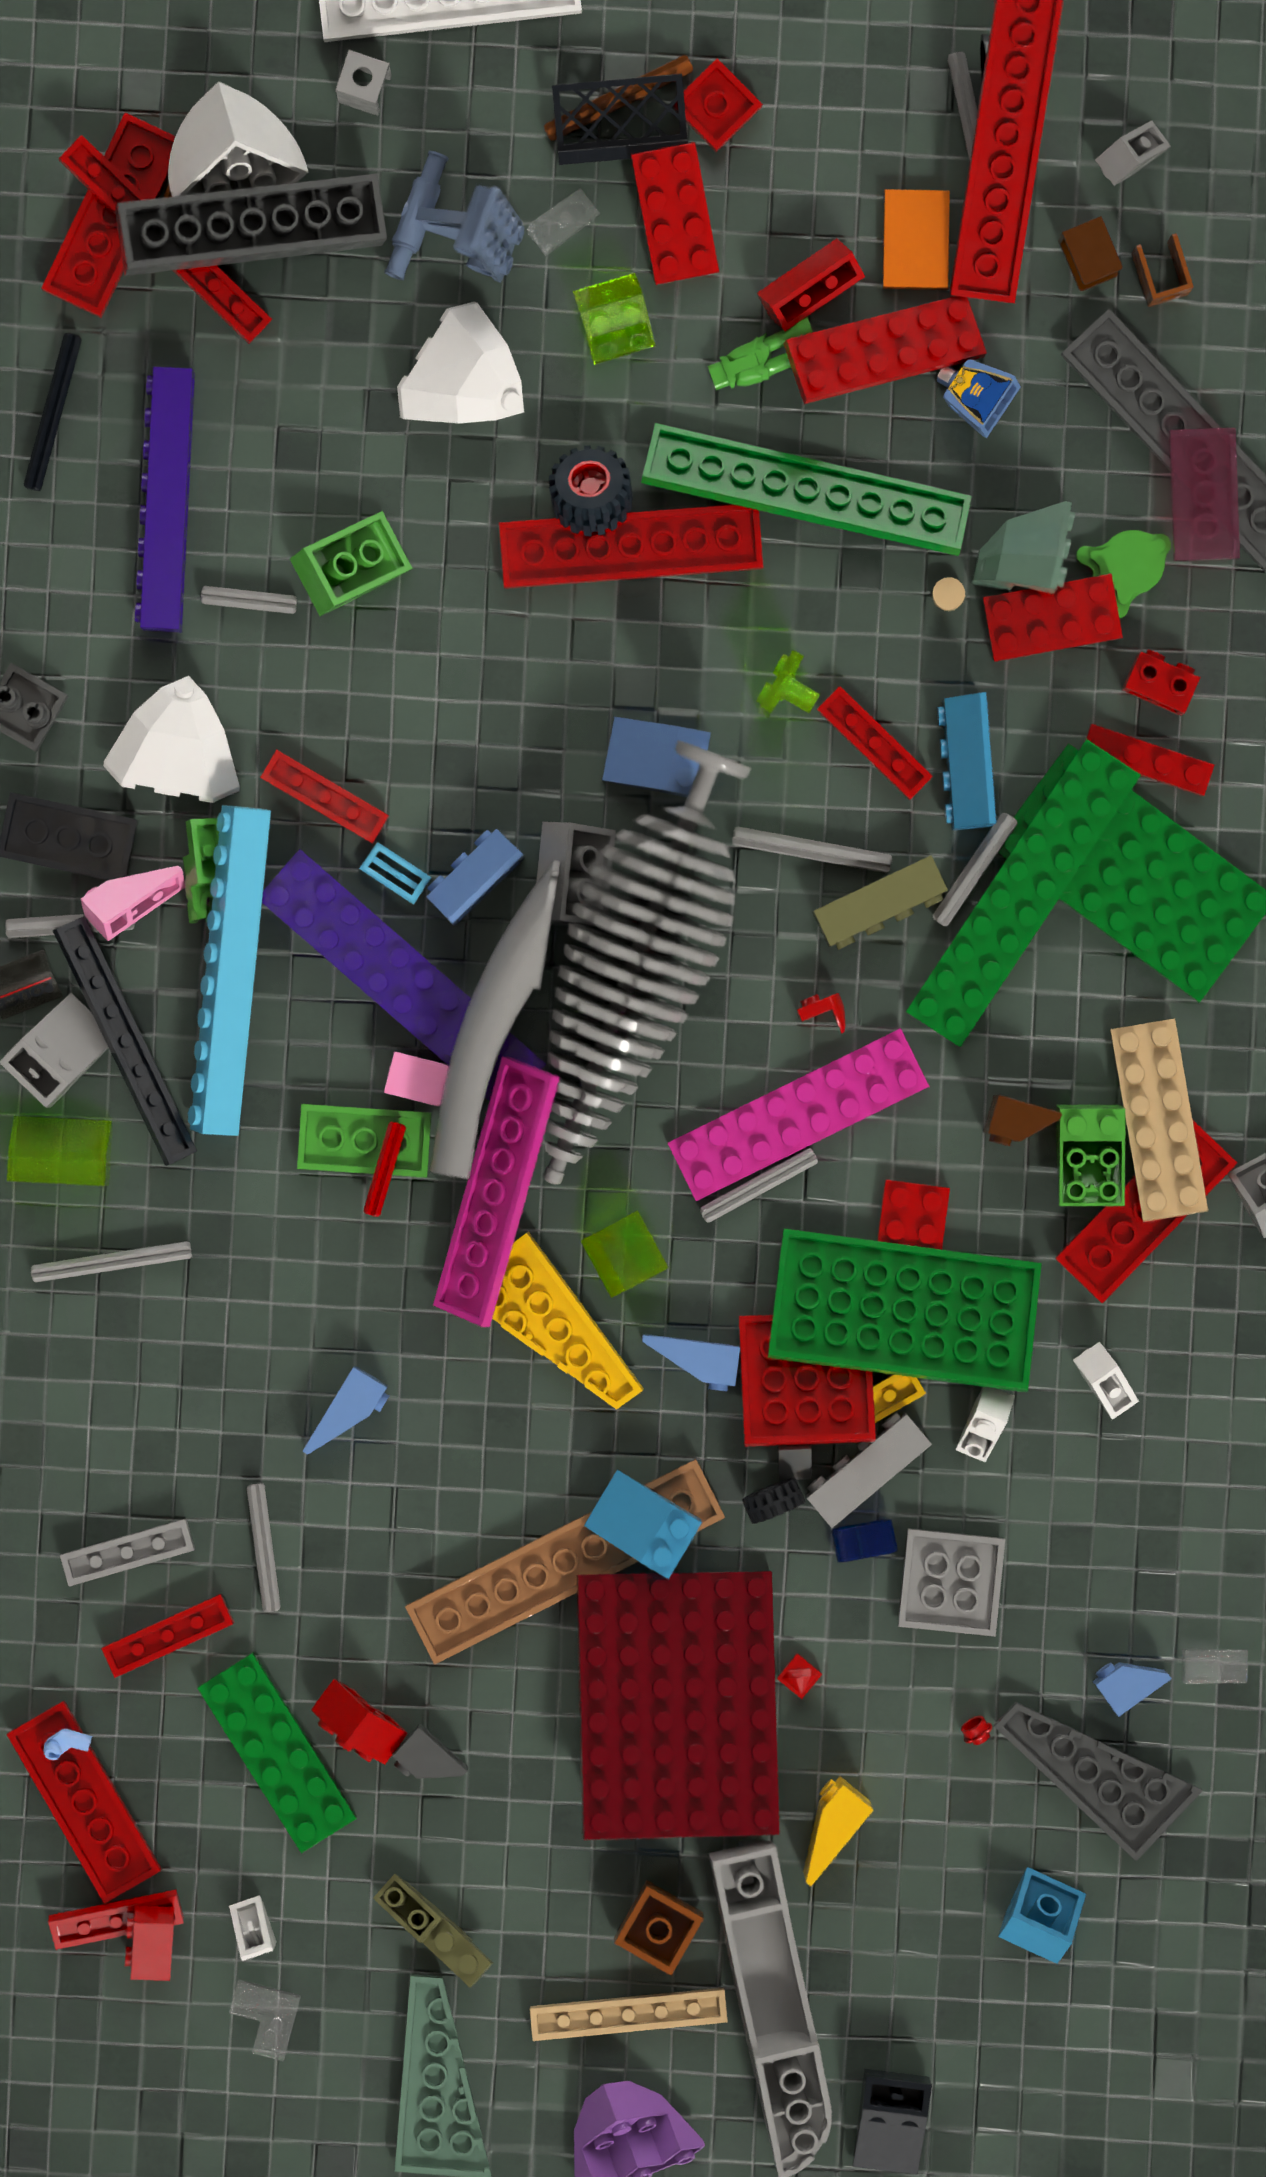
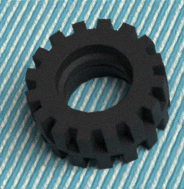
(773, 1500)

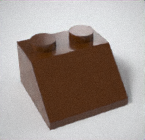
(1016, 1120)

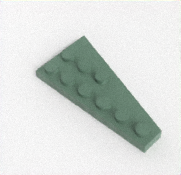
(437, 2108)

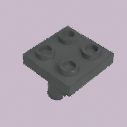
(28, 707)

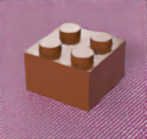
(658, 1927)

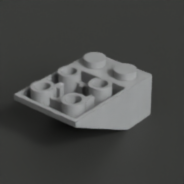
(56, 1051)

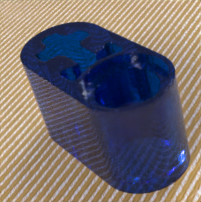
(864, 1540)

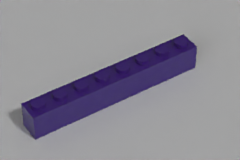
(166, 500)

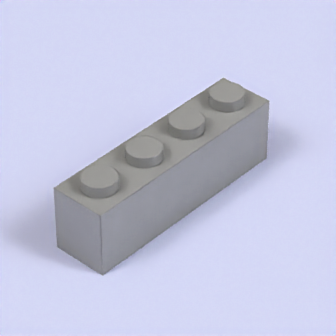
(868, 1469)

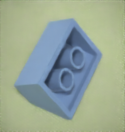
(474, 875)

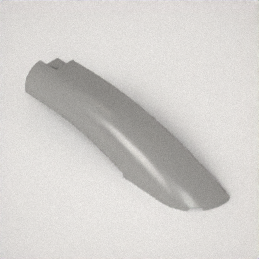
(495, 1004)
(773, 2002)

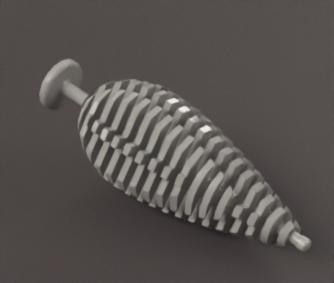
(637, 956)

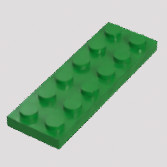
(277, 1752)

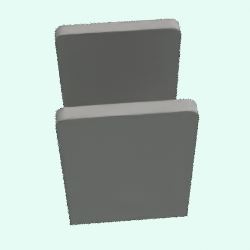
(362, 97)

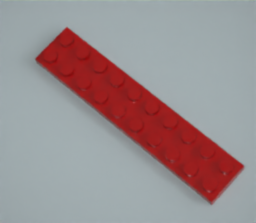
(1005, 149)

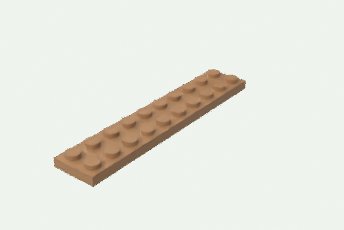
(540, 1573)

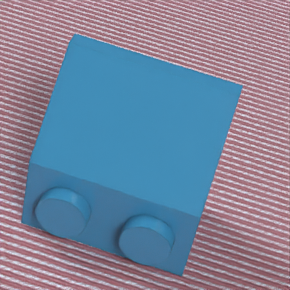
(1042, 1915)

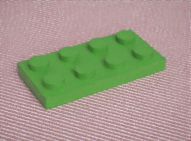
(353, 1137)

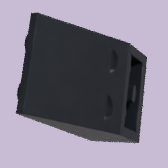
(892, 2121)

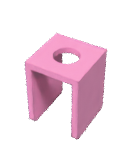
(416, 1079)

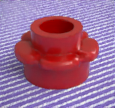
(976, 1730)

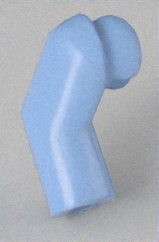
(64, 1740)

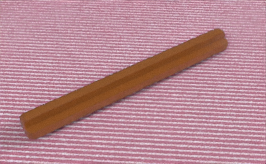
(588, 114)

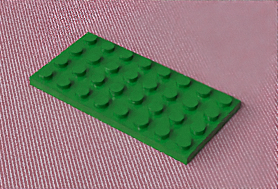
(1157, 890)
(905, 1310)

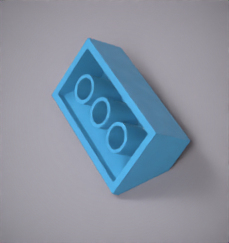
(968, 762)

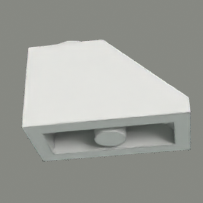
(1106, 1380)

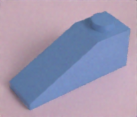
(704, 1360)
(352, 1404)

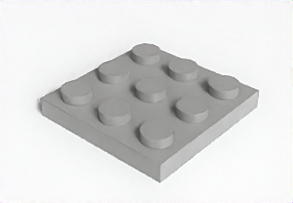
(951, 1582)

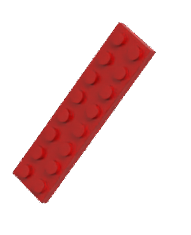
(641, 547)

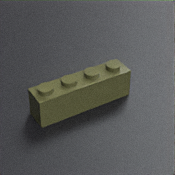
(880, 901)

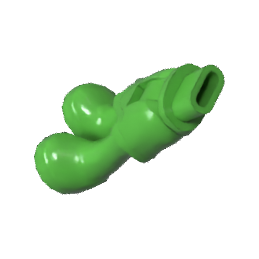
(752, 361)

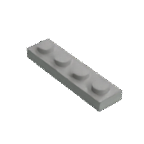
(127, 1552)

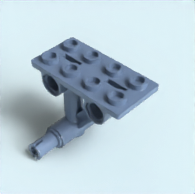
(482, 233)

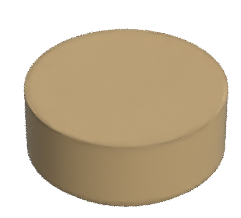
(948, 594)

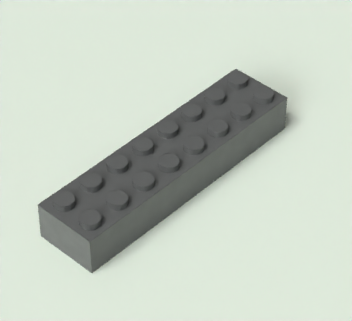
(250, 224)

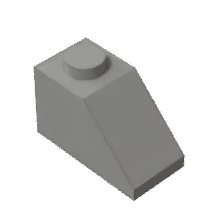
(1132, 152)

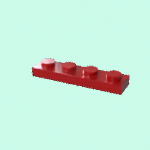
(874, 743)
(1154, 761)
(324, 796)
(167, 1635)
(106, 1920)

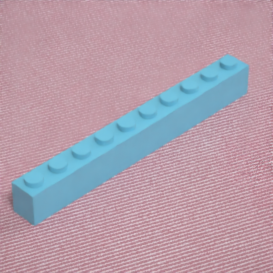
(229, 970)

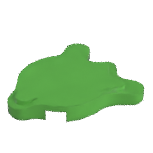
(1134, 561)

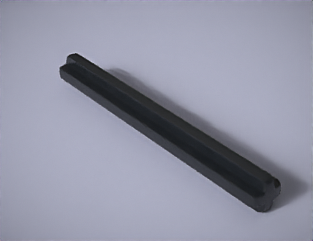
(52, 412)

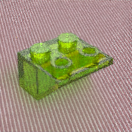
(614, 318)
(624, 1254)

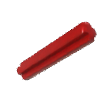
(384, 1169)

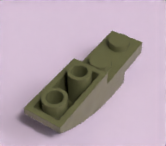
(433, 1929)

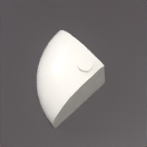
(232, 145)

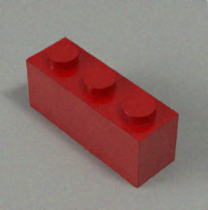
(810, 284)

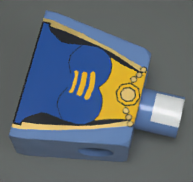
(978, 393)

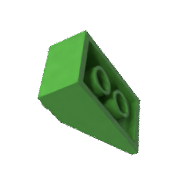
(350, 563)

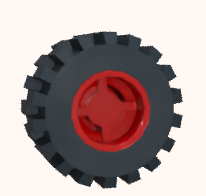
(590, 490)

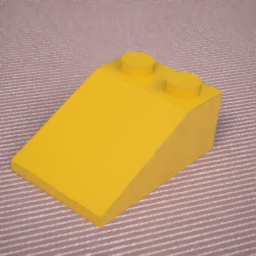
(837, 1819)

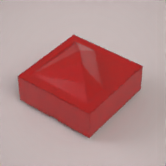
(799, 1675)

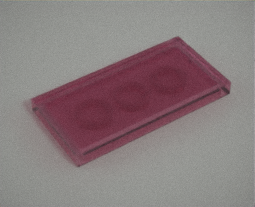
(1204, 494)

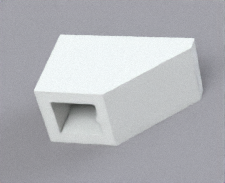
(985, 1423)

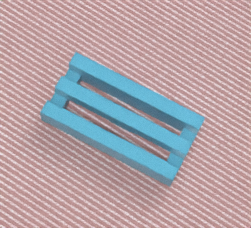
(417, 887)

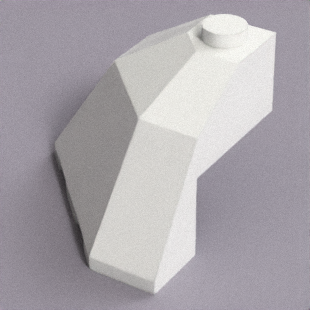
(462, 373)
(175, 746)

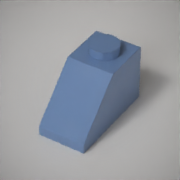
(1128, 1684)

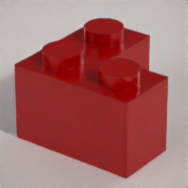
(357, 1723)

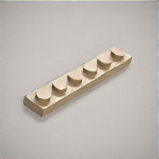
(628, 2014)

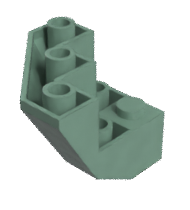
(1027, 551)

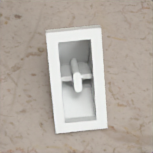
(252, 1928)

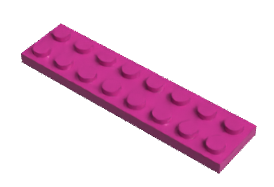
(798, 1114)
(496, 1191)

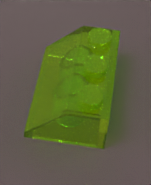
(60, 1151)

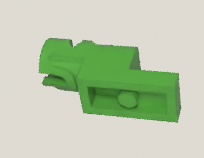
(200, 866)

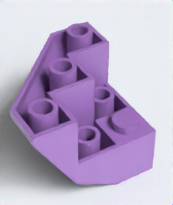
(630, 2133)

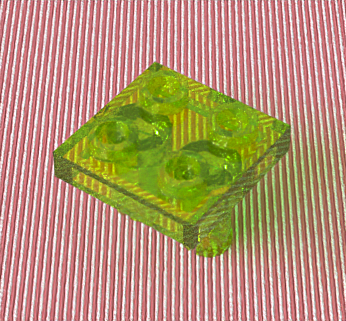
(786, 687)

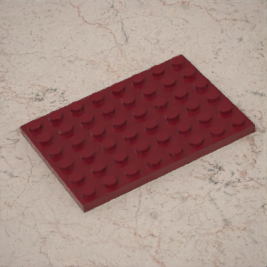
(677, 1705)

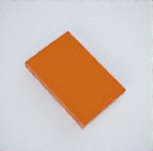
(916, 239)

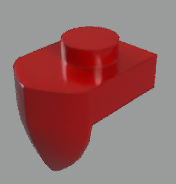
(814, 1006)

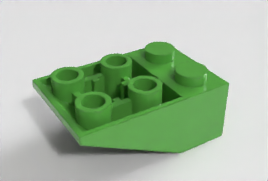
(1091, 1155)

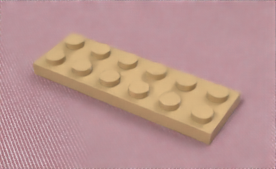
(1159, 1120)

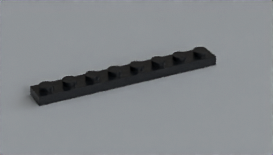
(124, 1041)

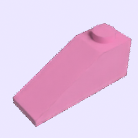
(127, 899)

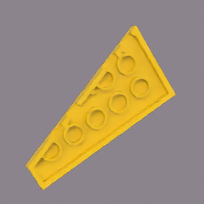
(552, 1321)

